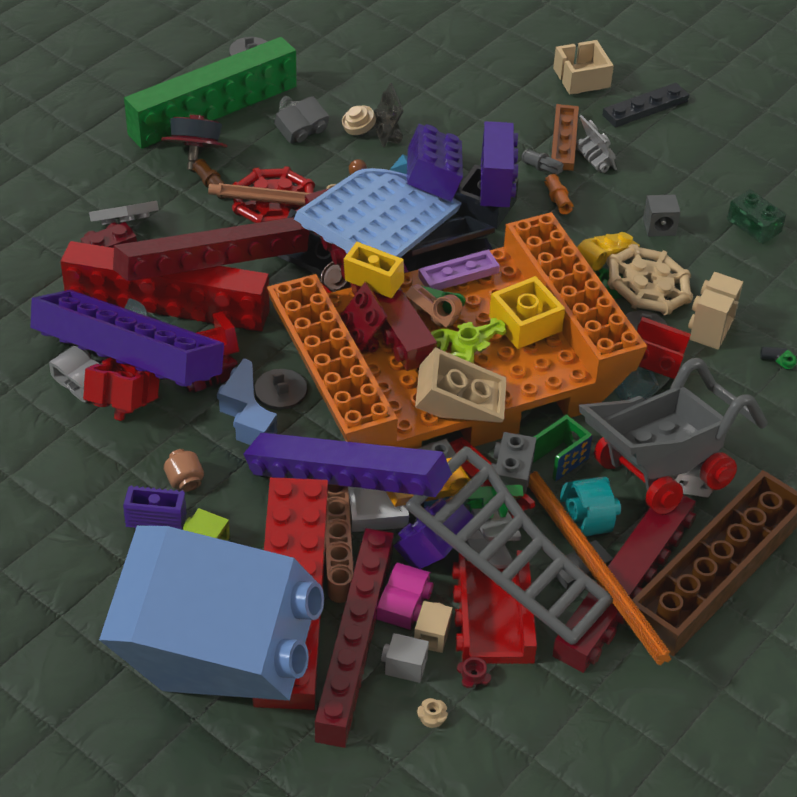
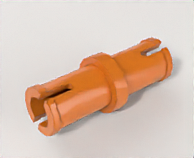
(558, 194)

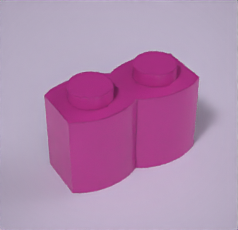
(404, 595)

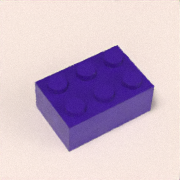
(498, 164)

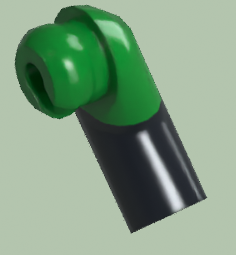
(782, 356)

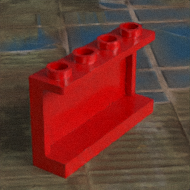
(490, 619)

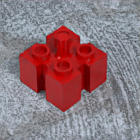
(119, 386)

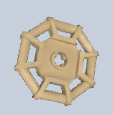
(636, 276)

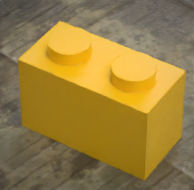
(377, 268)

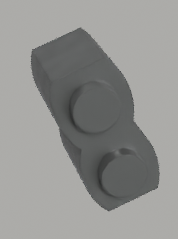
(302, 120)

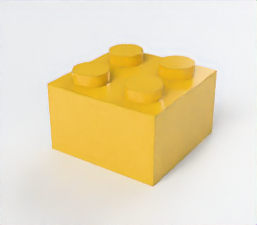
(527, 311)

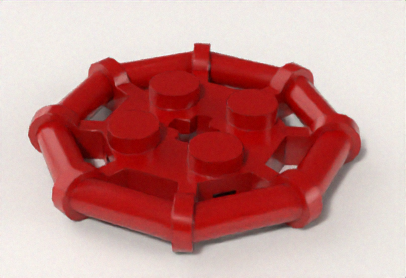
(268, 210)

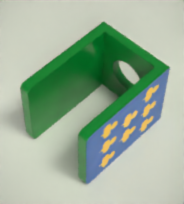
(557, 434)

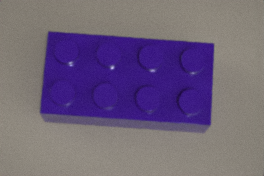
(435, 162)

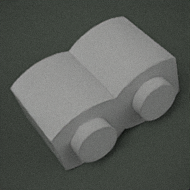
(69, 370)

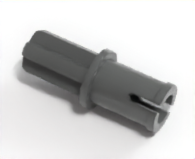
(542, 162)

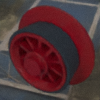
(195, 133)

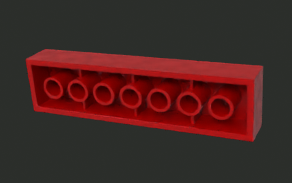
(186, 295)
(298, 530)

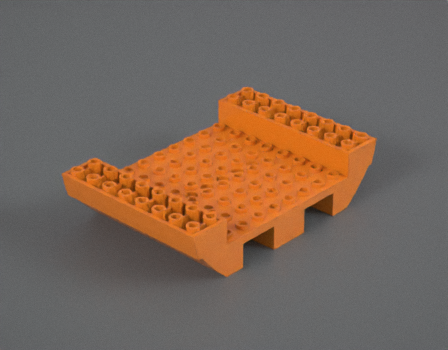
(376, 395)

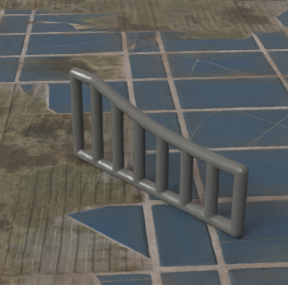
(539, 541)

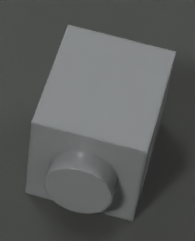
(405, 657)

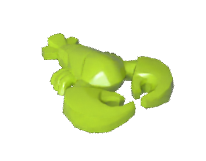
(468, 338)

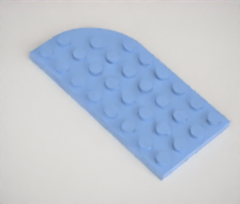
(376, 211)

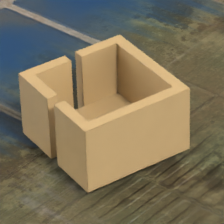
(591, 71)
(715, 310)

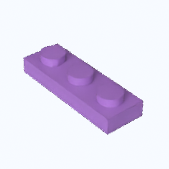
(459, 270)

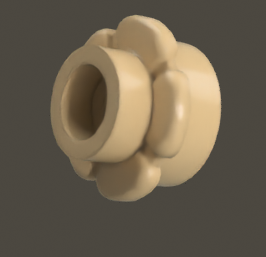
(432, 719)

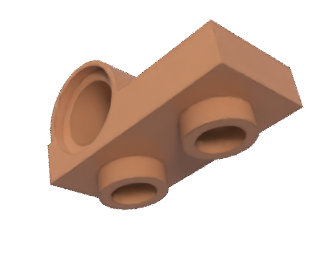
(425, 300)

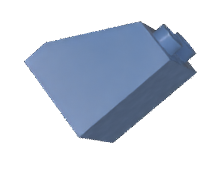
(212, 615)

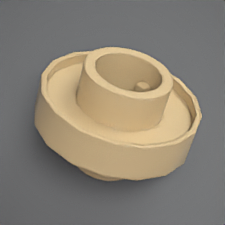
(358, 120)

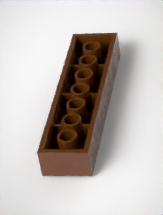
(718, 560)

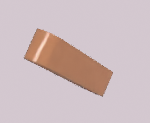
(338, 544)

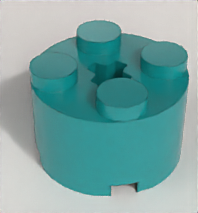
(591, 505)

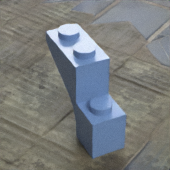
(238, 400)

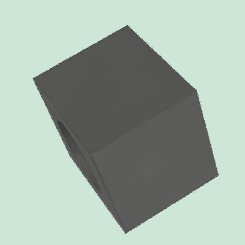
(661, 215)

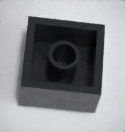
(469, 195)

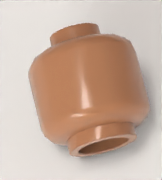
(184, 470)

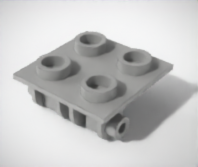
(596, 147)

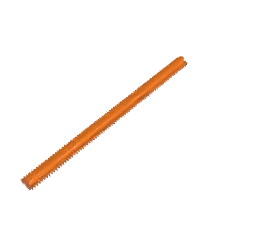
(599, 570)

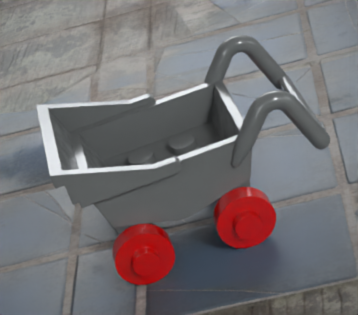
(670, 436)

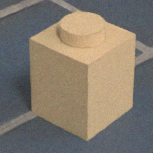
(434, 625)

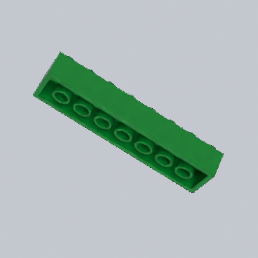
(212, 90)

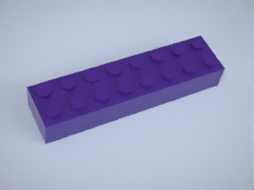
(127, 337)

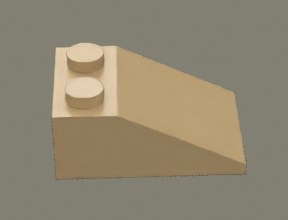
(459, 389)

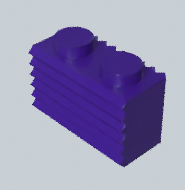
(154, 507)

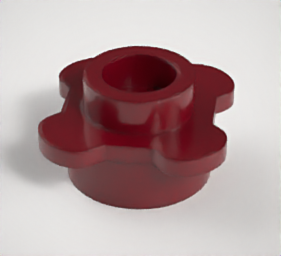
(474, 665)

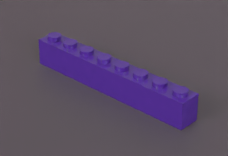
(349, 464)

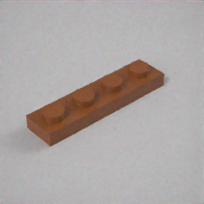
(565, 135)

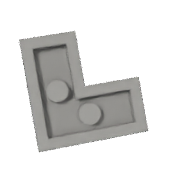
(124, 213)

